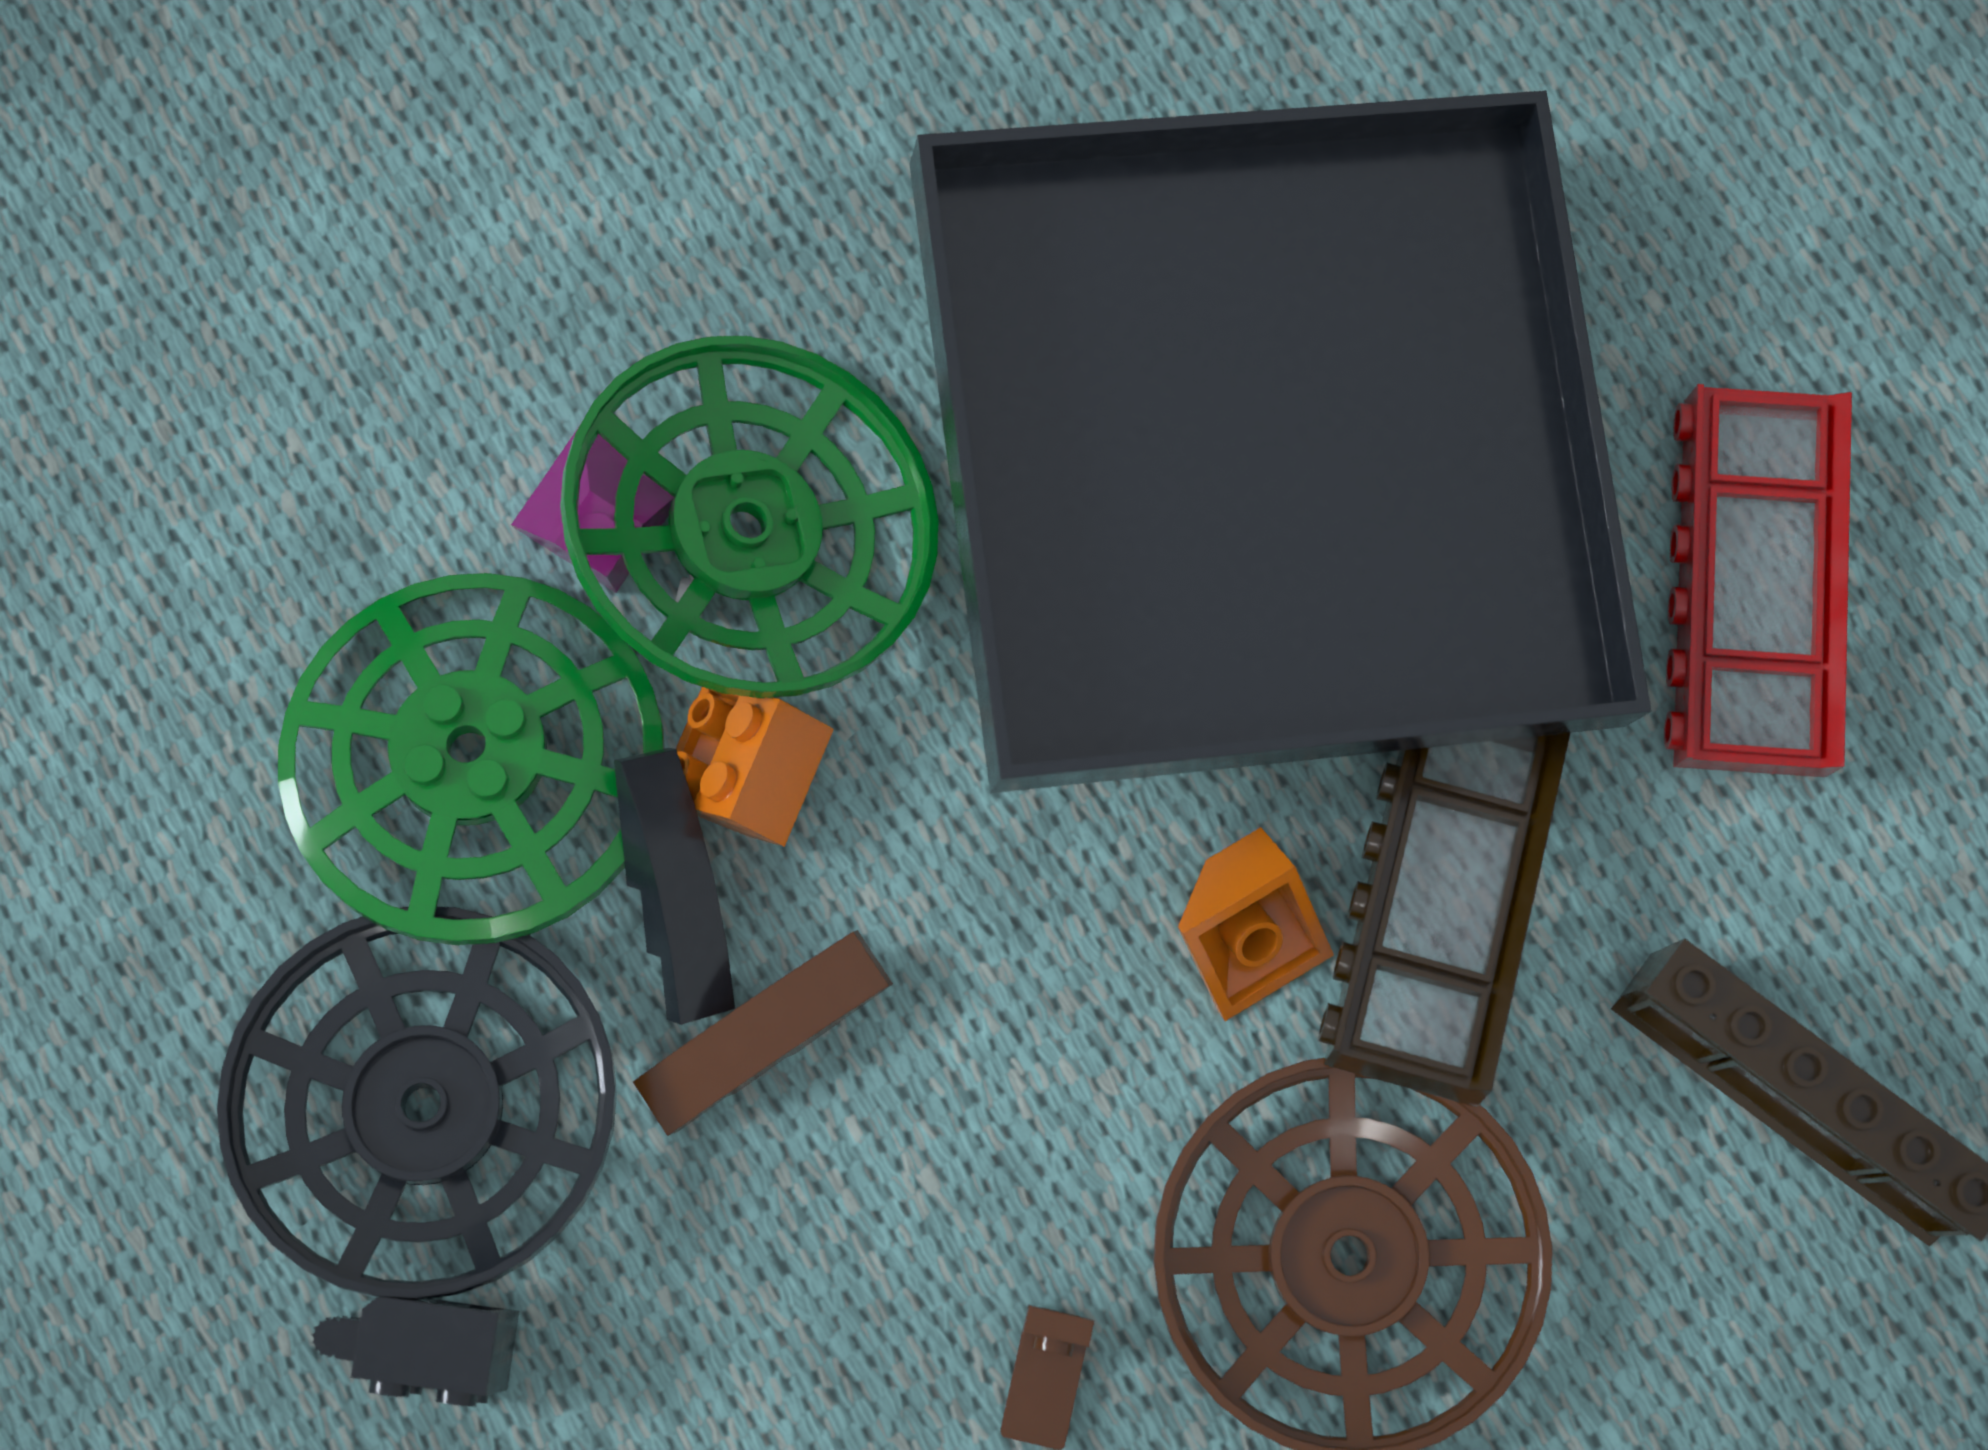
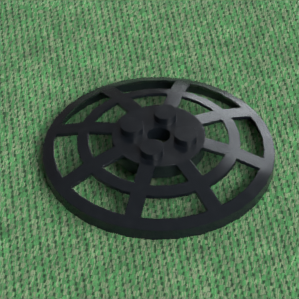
(376, 1102)

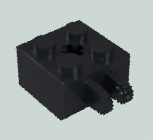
(425, 1344)

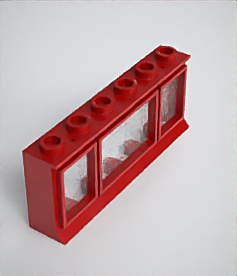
(1760, 582)

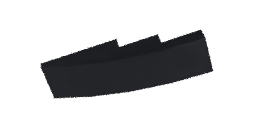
(676, 883)

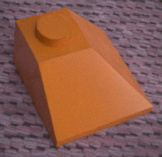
(1251, 924)

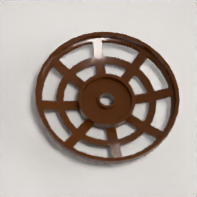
(1378, 1293)

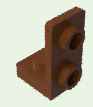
(1046, 1377)

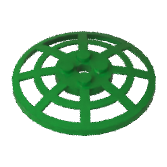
(759, 486)
(464, 791)

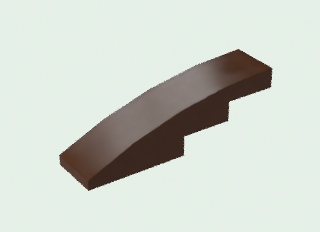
(762, 1032)

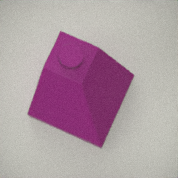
(542, 516)

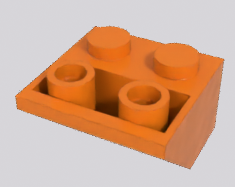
(750, 762)

